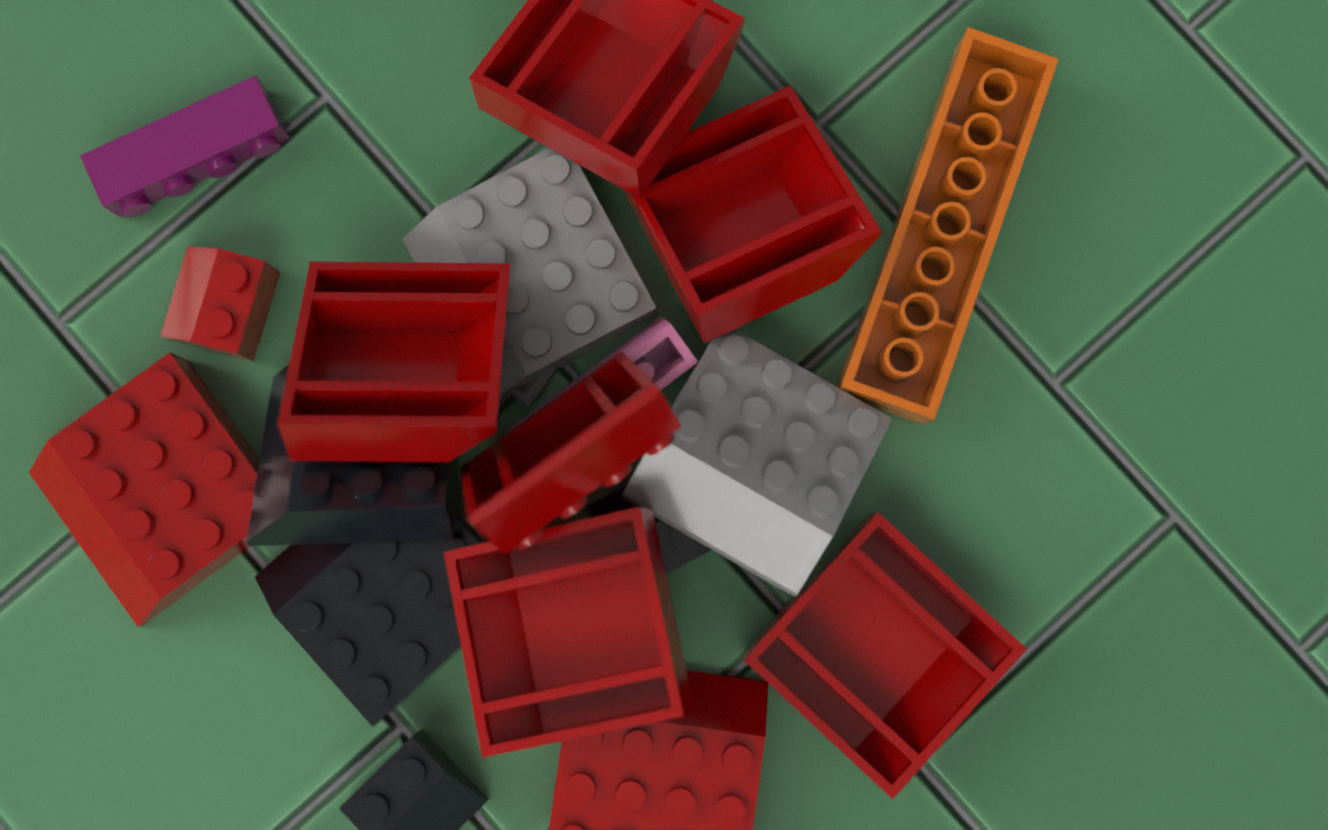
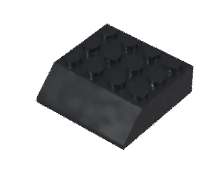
(346, 498)
(370, 613)

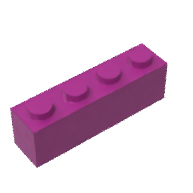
(186, 148)

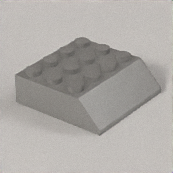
(567, 265)
(760, 460)

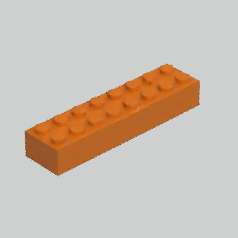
(947, 226)

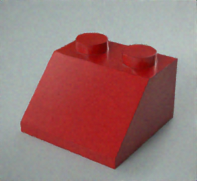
(221, 302)

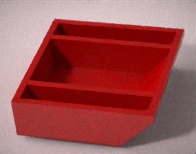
(608, 79)
(753, 214)
(395, 361)
(566, 453)
(153, 486)
(569, 633)
(883, 653)
(670, 772)

